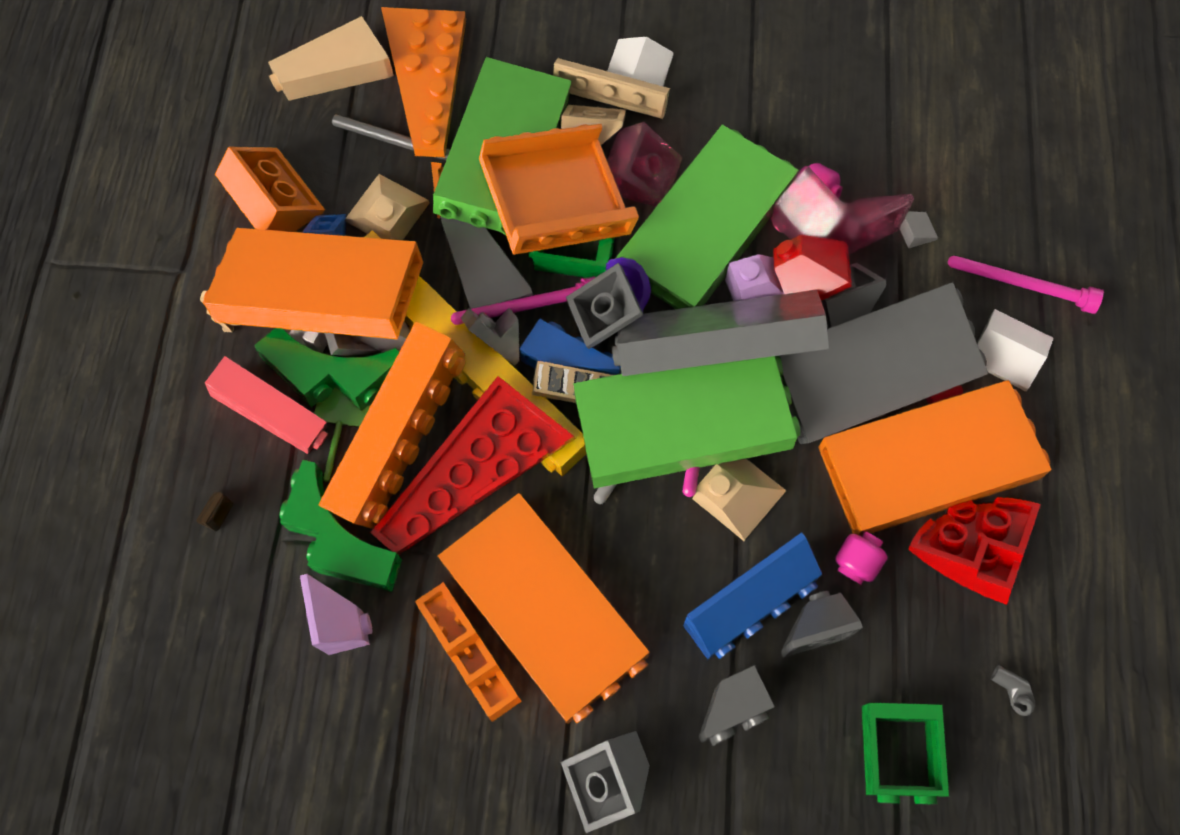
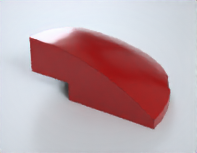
(979, 544)

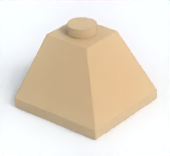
(610, 118)
(387, 209)
(738, 495)

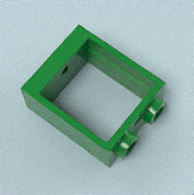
(574, 266)
(935, 746)

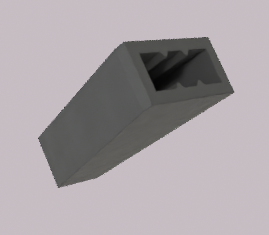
(483, 266)

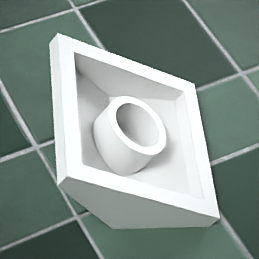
(641, 60)
(1013, 349)

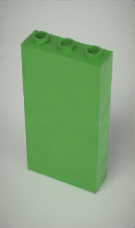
(502, 104)
(709, 218)
(684, 419)

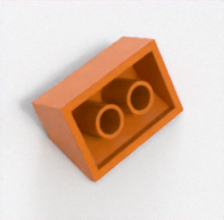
(267, 189)

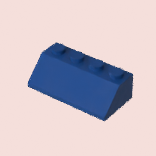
(754, 597)

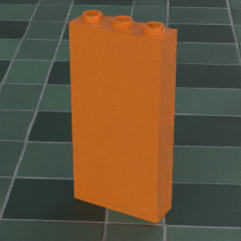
(315, 282)
(933, 458)
(545, 609)

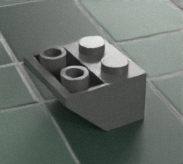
(736, 702)

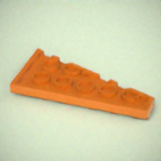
(426, 62)

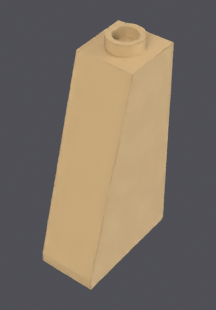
(331, 62)

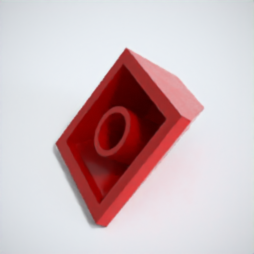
(813, 264)

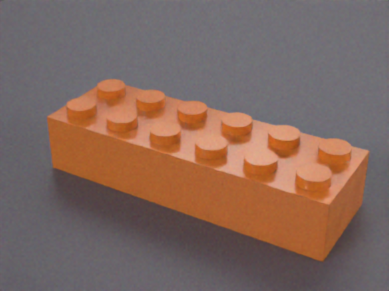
(394, 427)

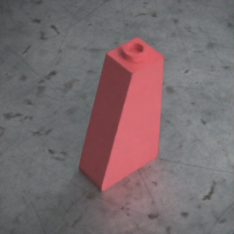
(266, 406)

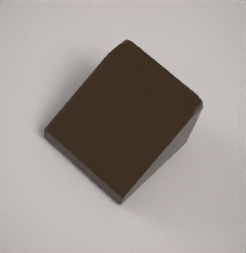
(215, 511)

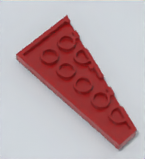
(484, 452)

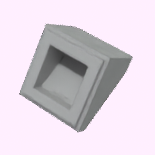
(917, 229)

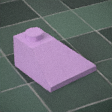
(753, 278)
(332, 619)

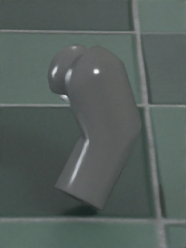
(1018, 690)

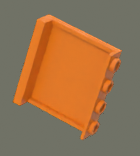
(554, 188)

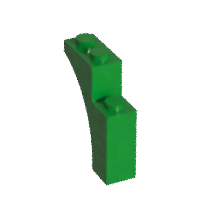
(317, 374)
(335, 549)

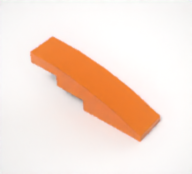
(468, 652)

